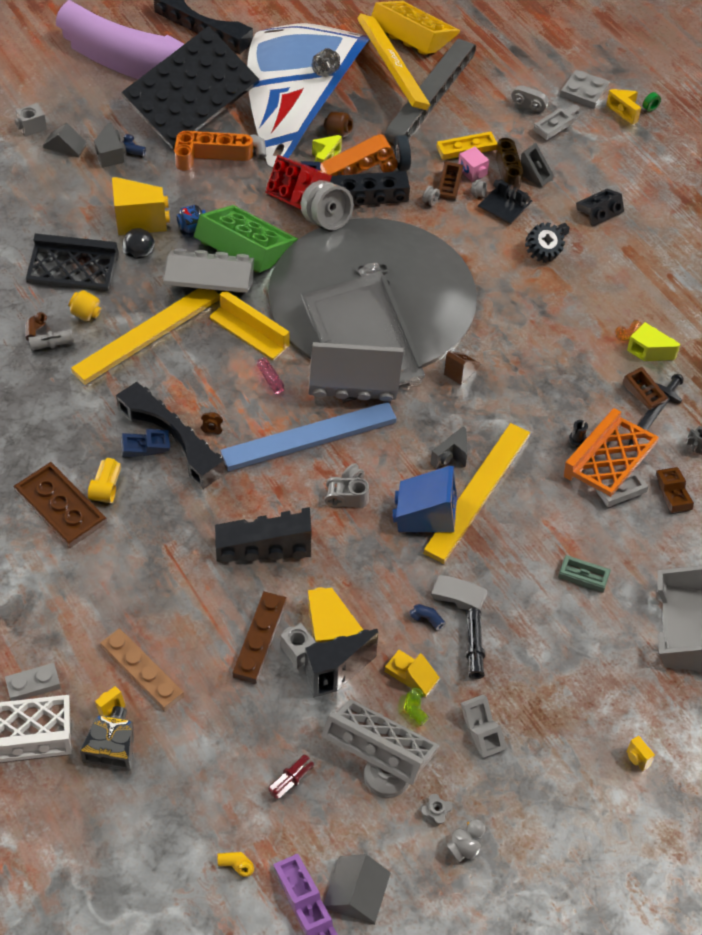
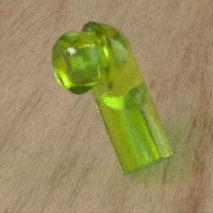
(413, 706)

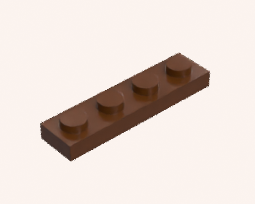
(259, 637)

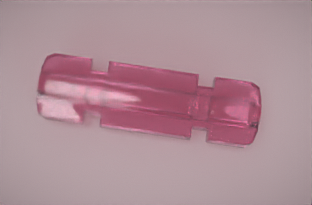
(270, 375)

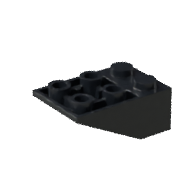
(338, 661)

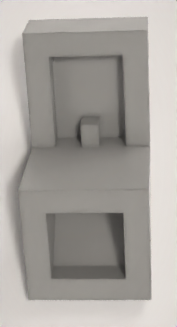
(483, 729)

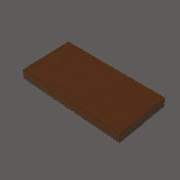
(60, 504)

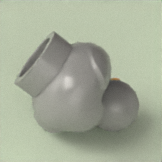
(462, 840)

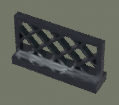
(75, 249)

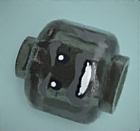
(326, 62)

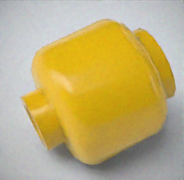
(84, 305)

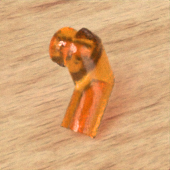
(624, 334)

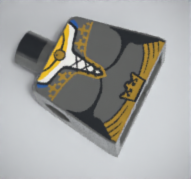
(110, 741)

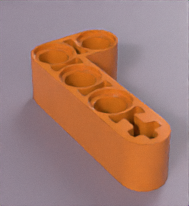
(211, 146)
(362, 157)

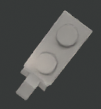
(556, 121)

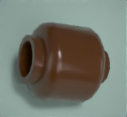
(338, 124)

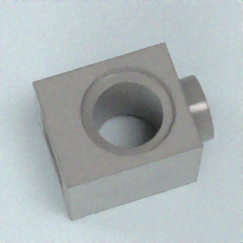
(30, 119)
(294, 635)

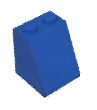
(427, 502)

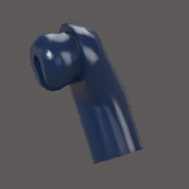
(131, 147)
(429, 613)

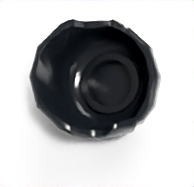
(138, 242)

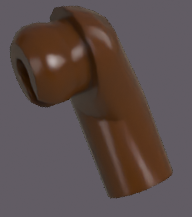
(34, 324)

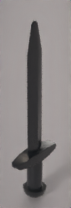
(651, 415)

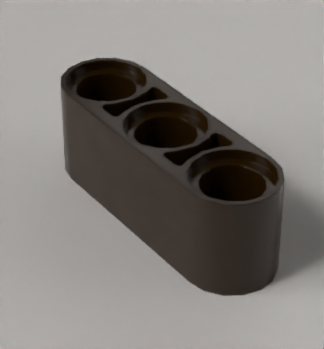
(509, 162)

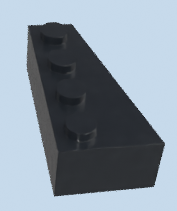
(265, 538)

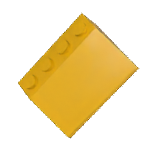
(413, 26)

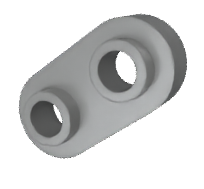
(530, 98)

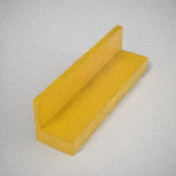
(251, 326)

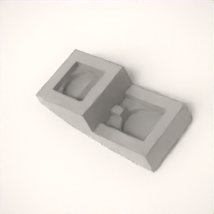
(463, 593)

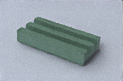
(583, 576)

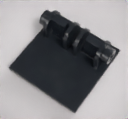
(505, 201)

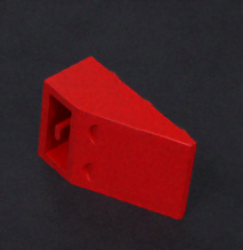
(291, 179)

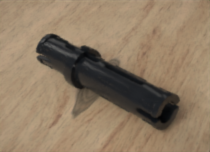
(476, 667)

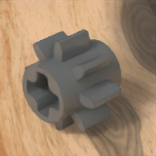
(695, 439)

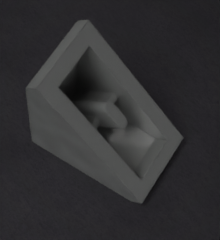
(65, 141)
(535, 166)

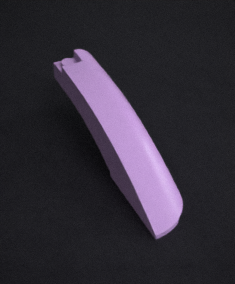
(113, 44)

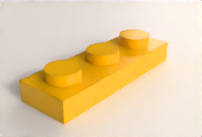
(453, 147)

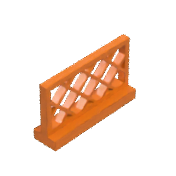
(593, 446)

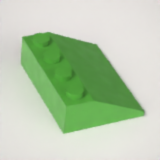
(240, 232)

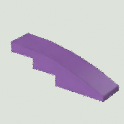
(304, 897)

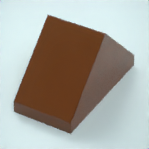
(459, 366)

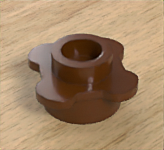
(213, 418)

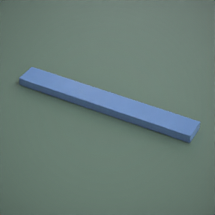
(308, 436)

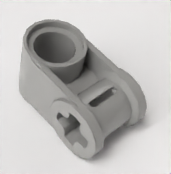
(349, 492)

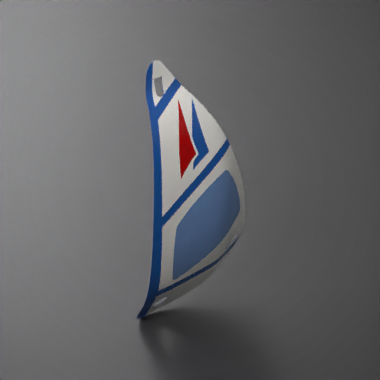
(288, 88)

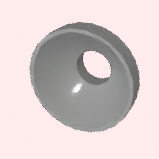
(383, 784)

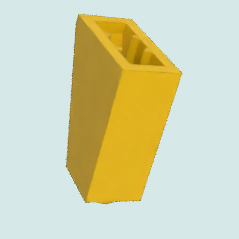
(330, 616)

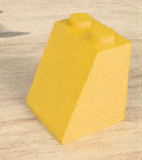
(139, 206)

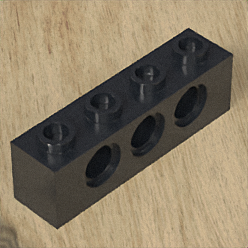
(375, 187)

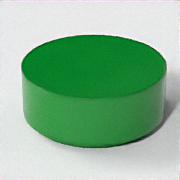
(651, 102)

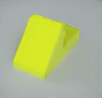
(326, 147)

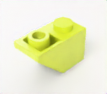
(652, 344)

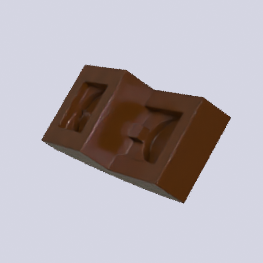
(673, 490)

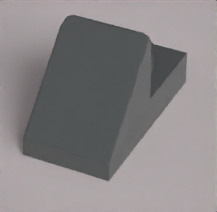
(452, 447)

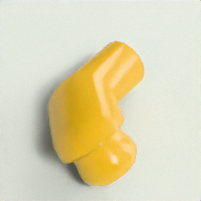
(238, 861)

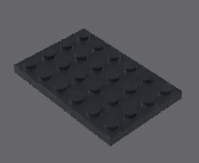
(190, 86)

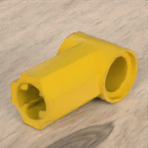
(104, 485)

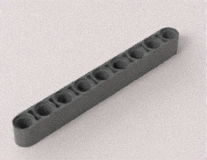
(433, 88)

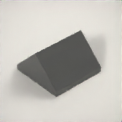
(357, 887)

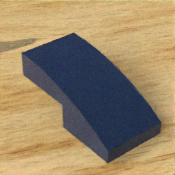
(145, 444)

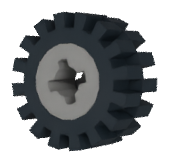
(539, 247)

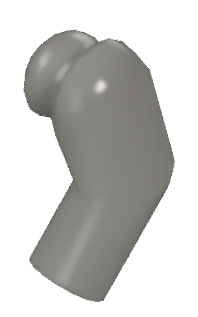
(259, 144)

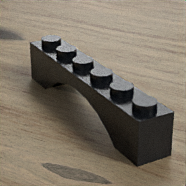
(233, 33)
(142, 407)

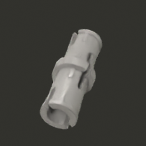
(51, 340)

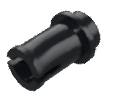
(578, 434)

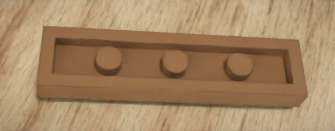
(142, 670)

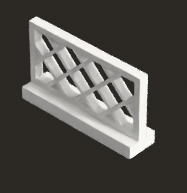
(42, 743)

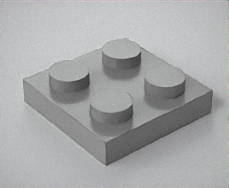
(585, 88)

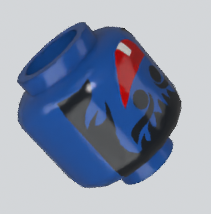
(188, 218)

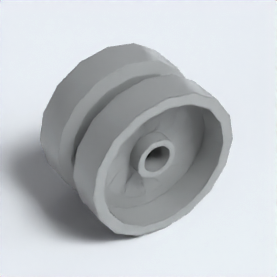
(327, 205)

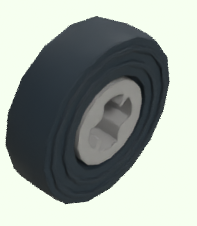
(402, 152)

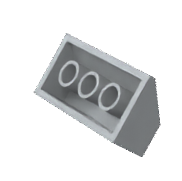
(209, 270)

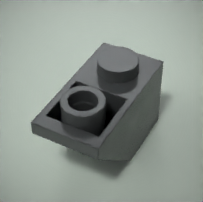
(108, 147)

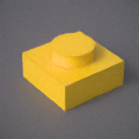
(109, 700)
(640, 753)

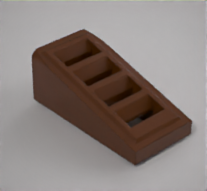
(450, 168)
(641, 375)

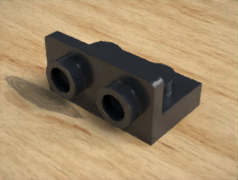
(602, 206)

